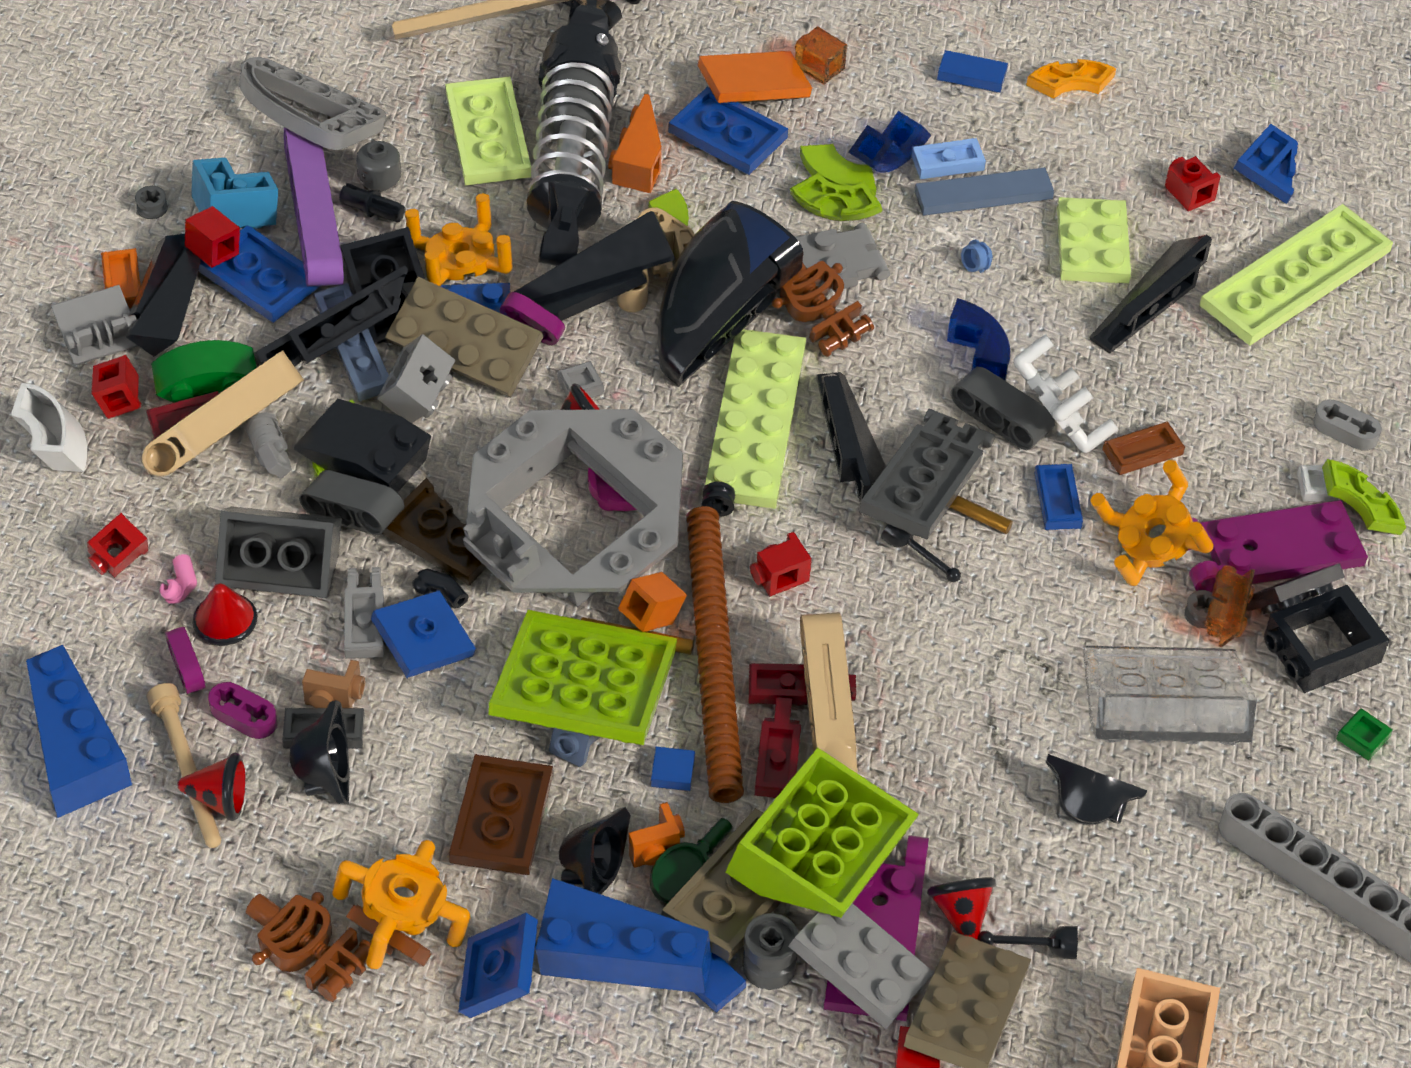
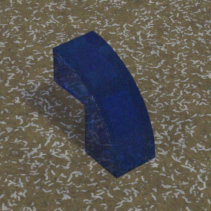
(892, 147)
(980, 330)

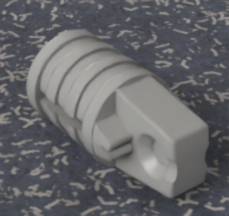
(269, 443)

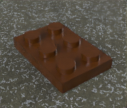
(501, 814)

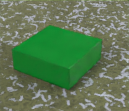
(1364, 734)

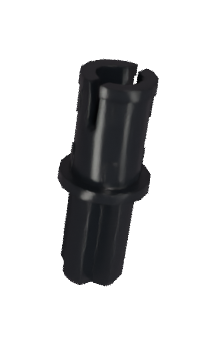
(371, 203)

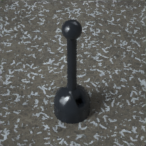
(899, 538)
(1061, 941)

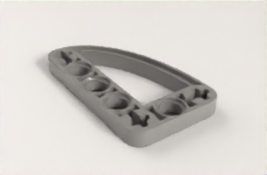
(351, 117)

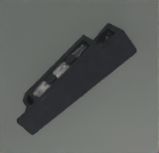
(602, 269)
(1157, 290)
(164, 295)
(339, 322)
(850, 436)

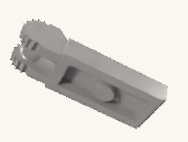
(360, 633)

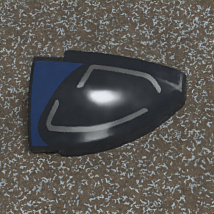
(722, 285)

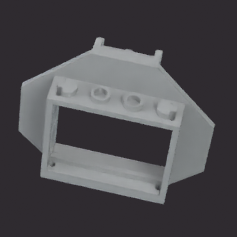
(619, 450)

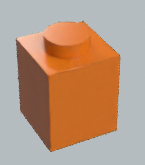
(652, 601)

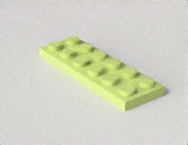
(1295, 274)
(757, 416)

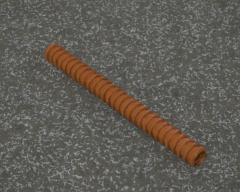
(714, 656)

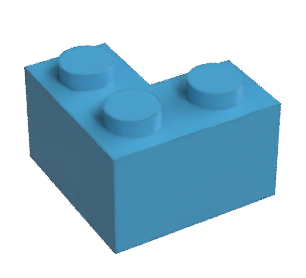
(241, 197)

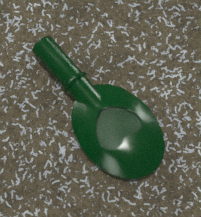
(683, 860)

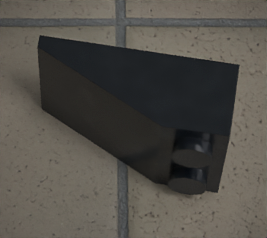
(375, 258)
(366, 444)

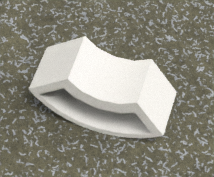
(55, 431)

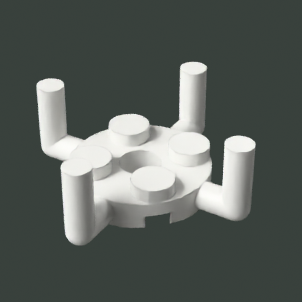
(1062, 411)

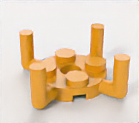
(461, 249)
(1147, 513)
(400, 912)

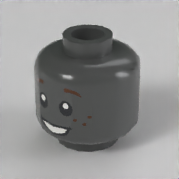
(378, 165)

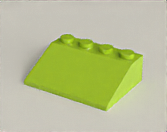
(821, 838)

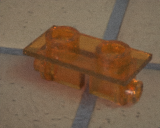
(1227, 618)

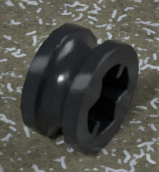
(719, 497)

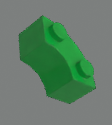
(201, 368)

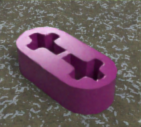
(531, 314)
(185, 660)
(239, 714)

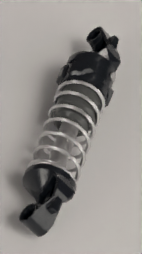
(577, 93)

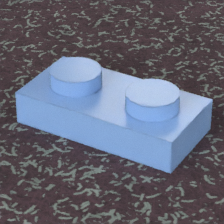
(948, 158)

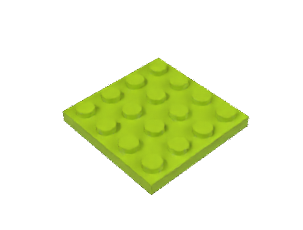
(583, 677)

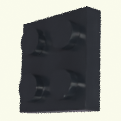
(1296, 589)

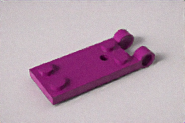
(1285, 544)
(898, 917)

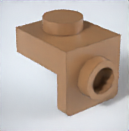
(323, 687)

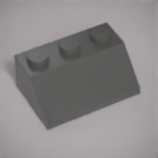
(277, 551)

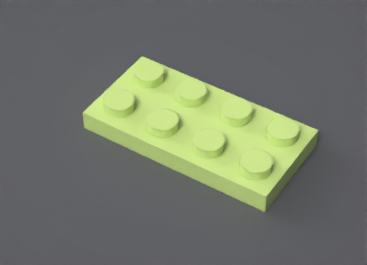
(488, 130)

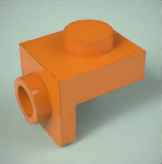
(651, 842)

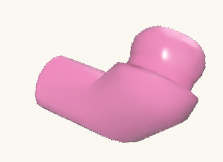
(183, 583)

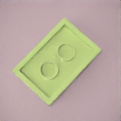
(1093, 240)

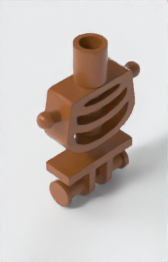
(803, 292)
(293, 945)

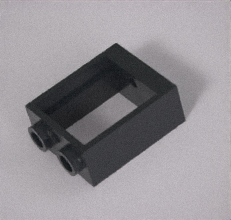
(1351, 617)

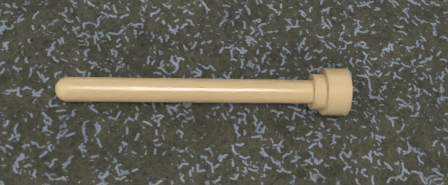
(165, 703)

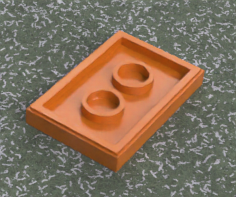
(754, 76)

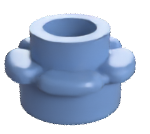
(976, 256)

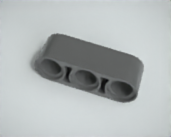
(1002, 408)
(358, 502)

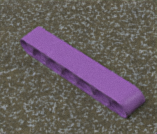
(313, 211)

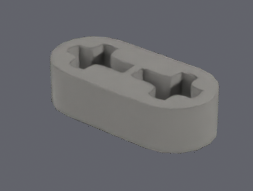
(1347, 425)

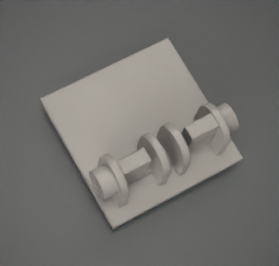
(95, 324)

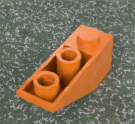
(638, 157)

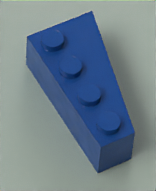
(75, 739)
(619, 943)

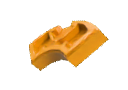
(1060, 78)

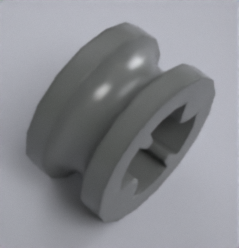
(151, 202)
(1198, 598)

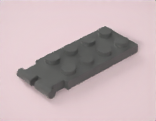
(926, 474)

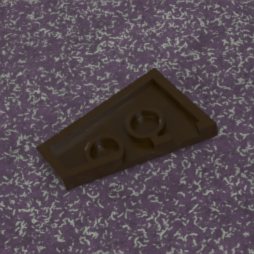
(434, 534)

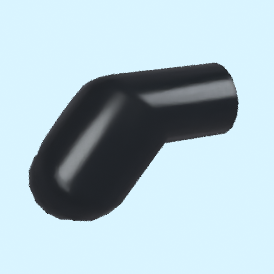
(440, 581)

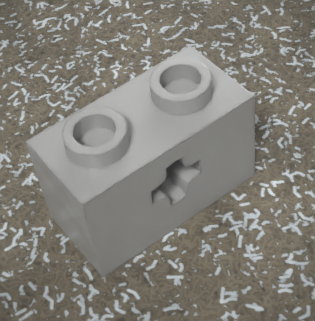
(417, 379)

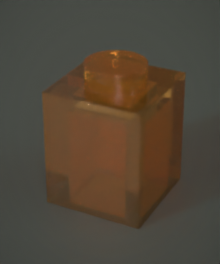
(820, 55)

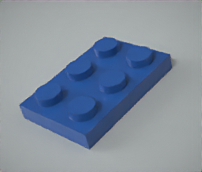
(728, 131)
(262, 276)

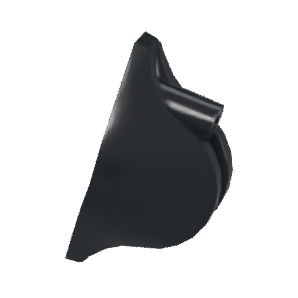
(322, 757)
(1089, 795)
(595, 851)

